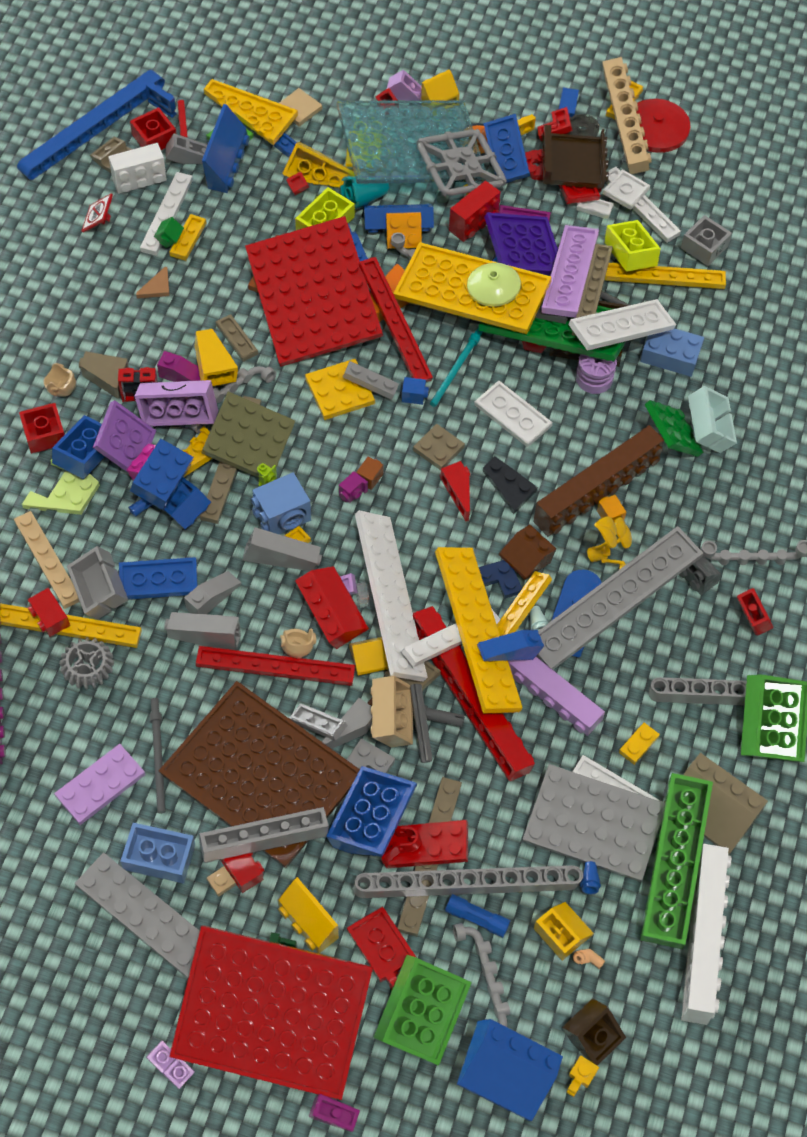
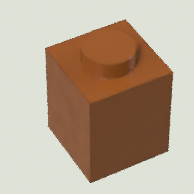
(371, 471)

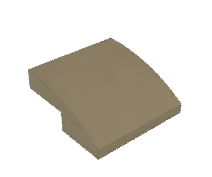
(111, 147)

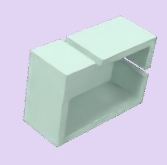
(705, 409)

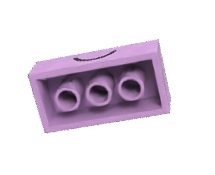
(177, 403)

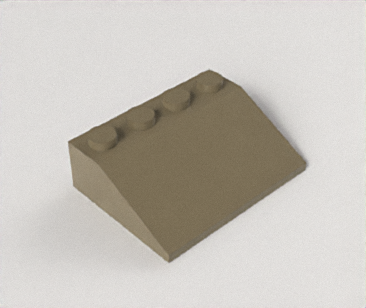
(731, 806)

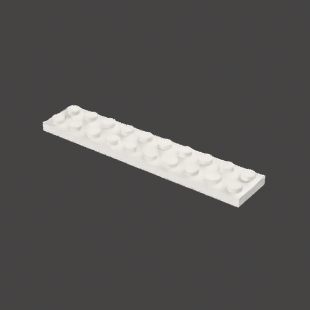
(389, 593)

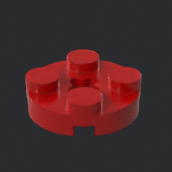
(533, 157)

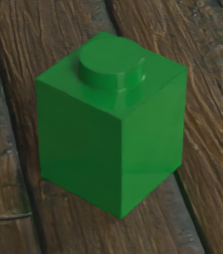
(168, 232)

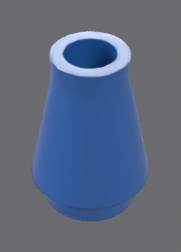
(590, 883)

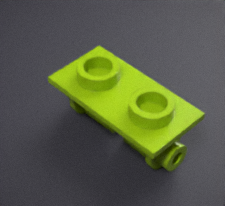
(266, 474)

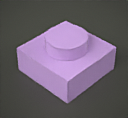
(349, 581)

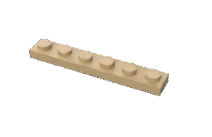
(47, 559)

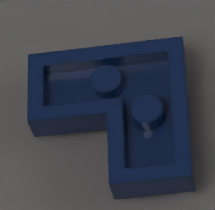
(504, 575)

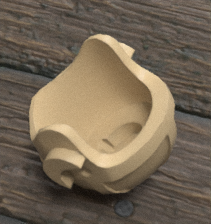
(60, 381)
(297, 642)

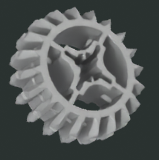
(82, 673)

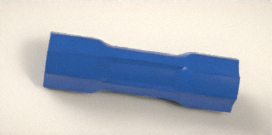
(463, 909)

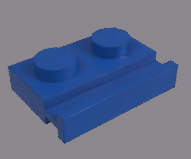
(161, 99)

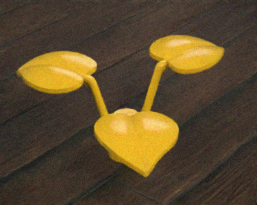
(609, 530)

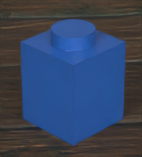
(414, 390)

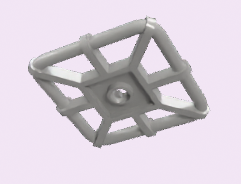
(463, 154)

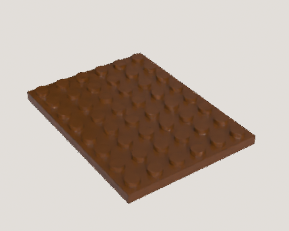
(257, 765)

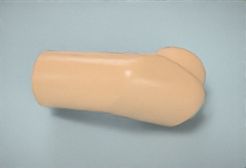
(588, 956)

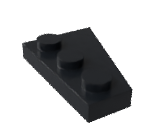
(511, 485)

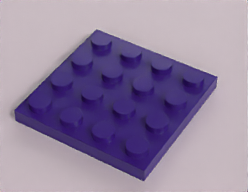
(523, 241)

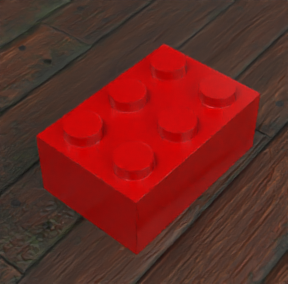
(470, 212)

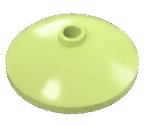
(493, 284)

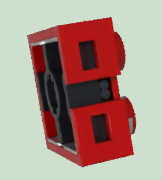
(130, 380)

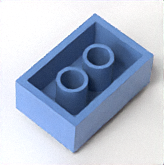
(673, 351)
(158, 852)

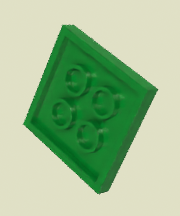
(674, 428)

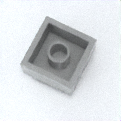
(706, 240)

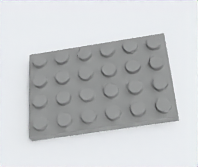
(594, 822)

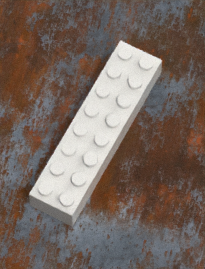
(705, 936)

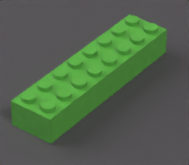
(677, 861)

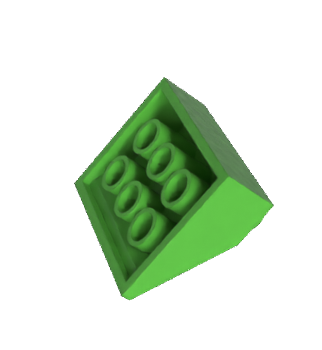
(775, 718)
(422, 1009)

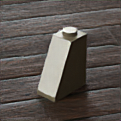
(103, 371)

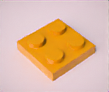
(407, 224)

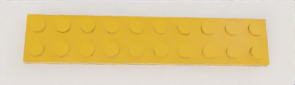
(476, 624)

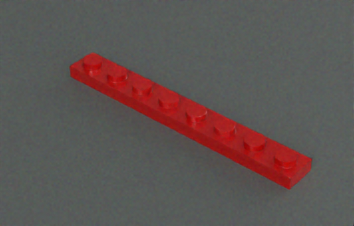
(395, 319)
(275, 665)

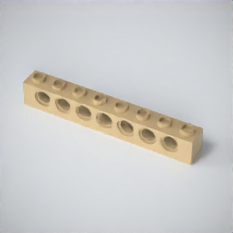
(625, 115)

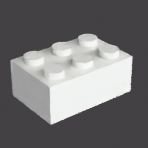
(137, 168)

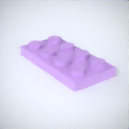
(99, 784)

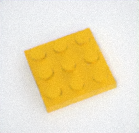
(336, 394)

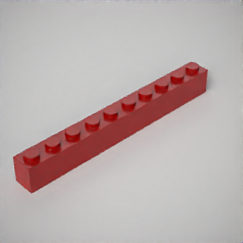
(492, 727)

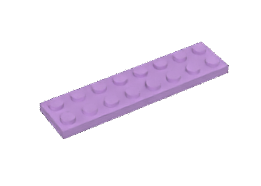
(570, 271)

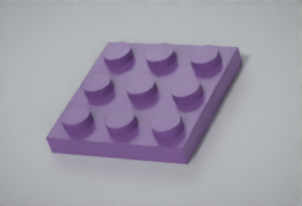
(122, 435)

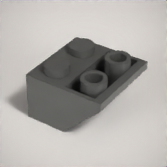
(701, 575)

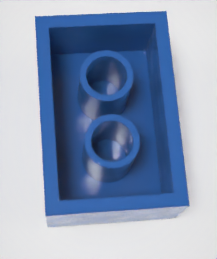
(75, 449)
(161, 474)

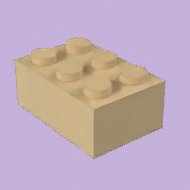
(391, 711)

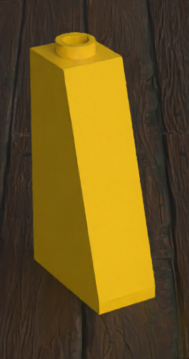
(213, 359)

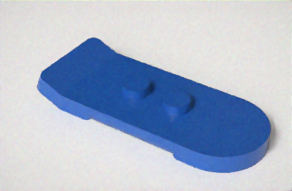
(576, 587)

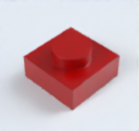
(297, 183)

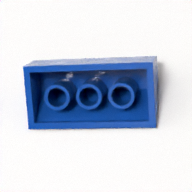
(376, 215)

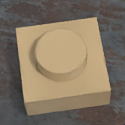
(221, 881)

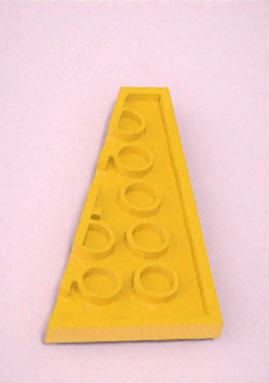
(258, 113)

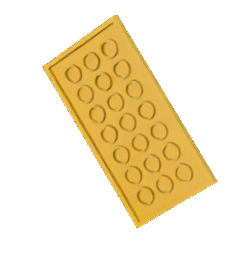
(440, 278)

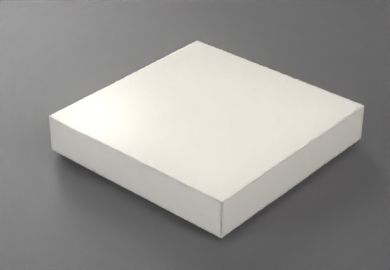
(626, 189)

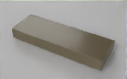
(237, 338)

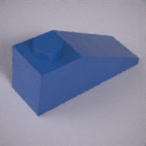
(512, 646)

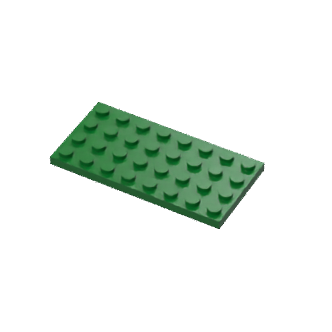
(557, 336)

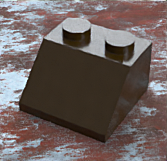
(594, 1031)

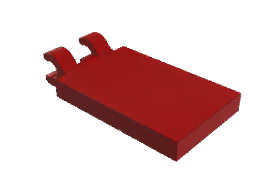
(381, 945)

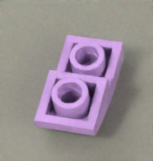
(173, 1069)

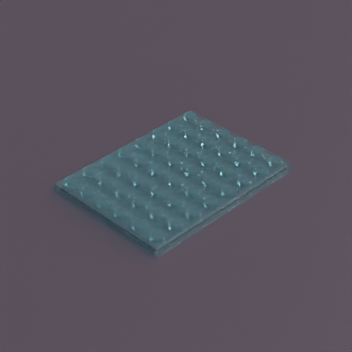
(385, 134)

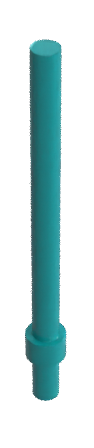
(472, 341)

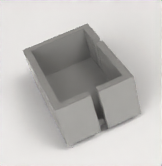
(97, 582)

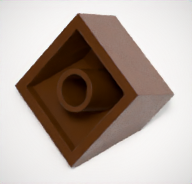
(528, 552)

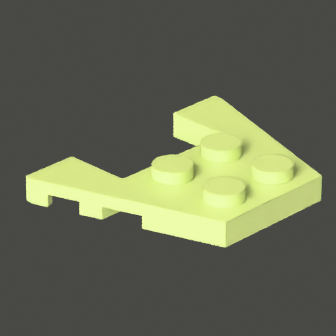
(68, 496)

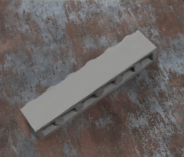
(263, 834)

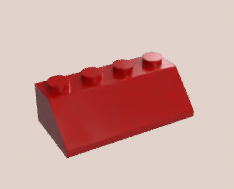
(332, 605)

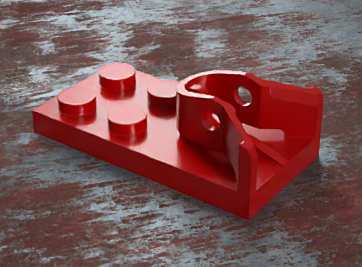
(427, 844)

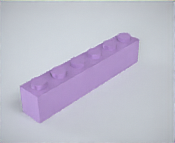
(557, 694)

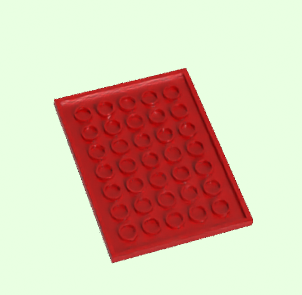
(313, 291)
(271, 1012)

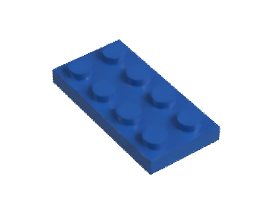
(506, 142)
(158, 577)

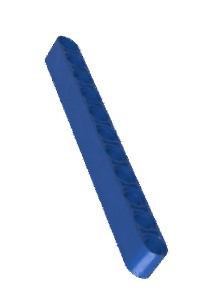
(88, 126)

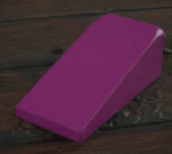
(334, 1113)

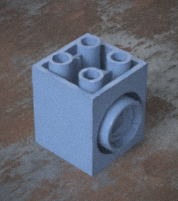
(281, 504)

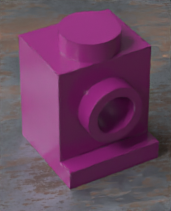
(352, 487)

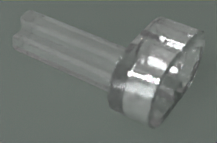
(363, 594)

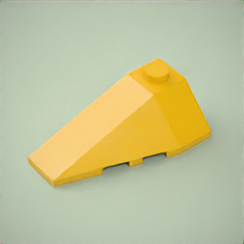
(315, 167)

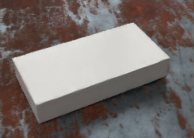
(597, 208)

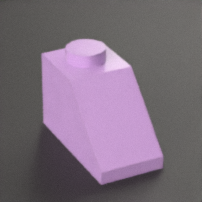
(404, 87)

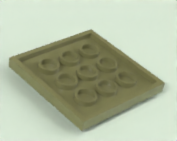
(247, 435)

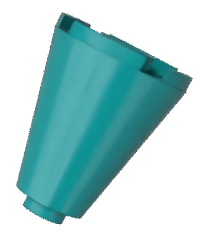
(362, 193)

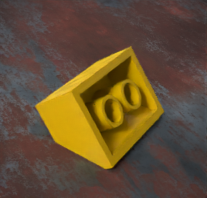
(308, 917)

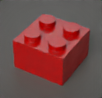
(152, 129)
(42, 427)

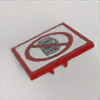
(98, 213)

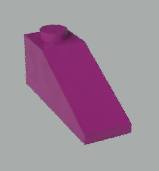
(176, 368)

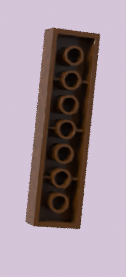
(598, 481)

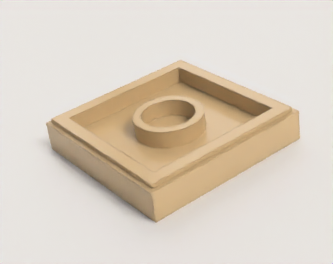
(305, 104)

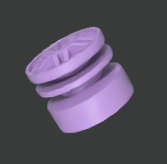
(595, 374)

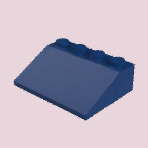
(224, 151)
(370, 812)
(508, 1069)

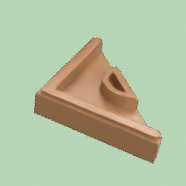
(156, 287)

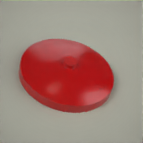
(664, 124)

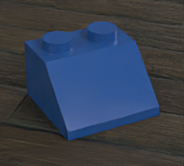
(186, 504)

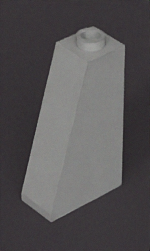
(281, 551)
(204, 629)

